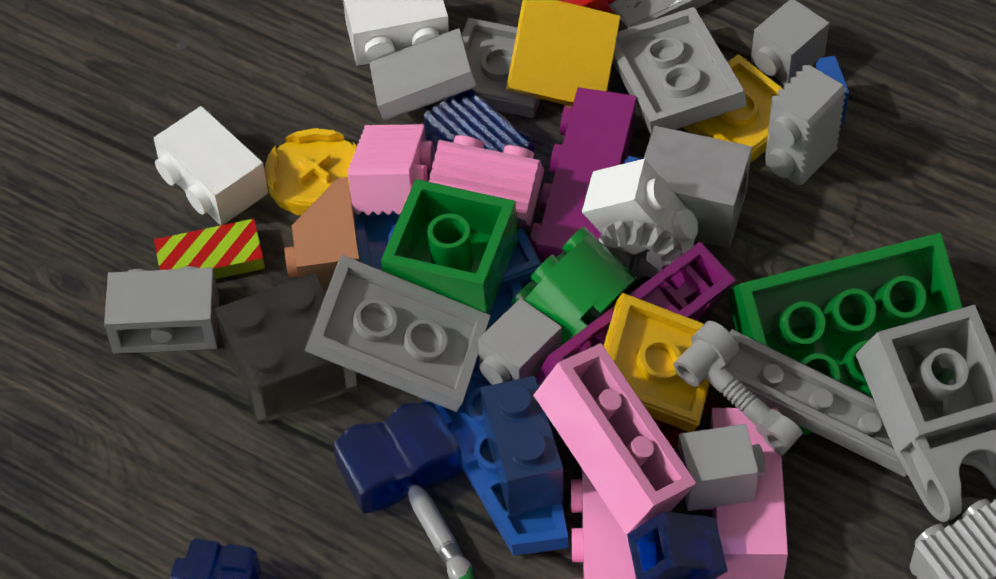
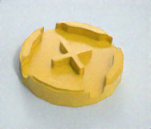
(307, 167)

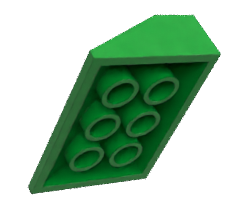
(837, 306)

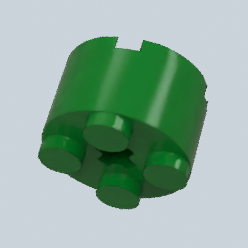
(578, 284)

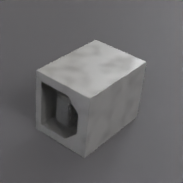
(705, 176)

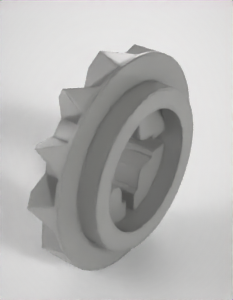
(630, 237)

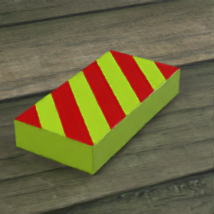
(225, 248)

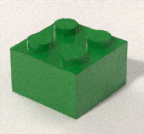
(453, 243)

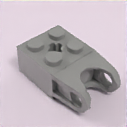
(936, 401)

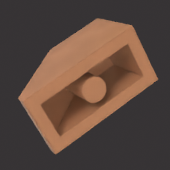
(323, 235)

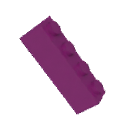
(596, 138)

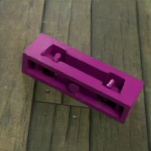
(687, 286)

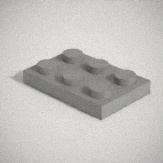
(676, 71)
(398, 333)

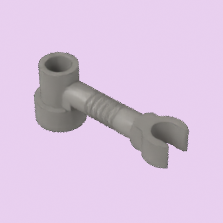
(706, 359)

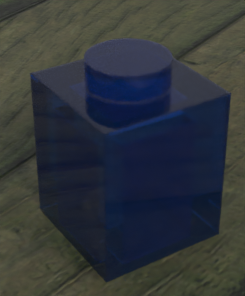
(677, 548)

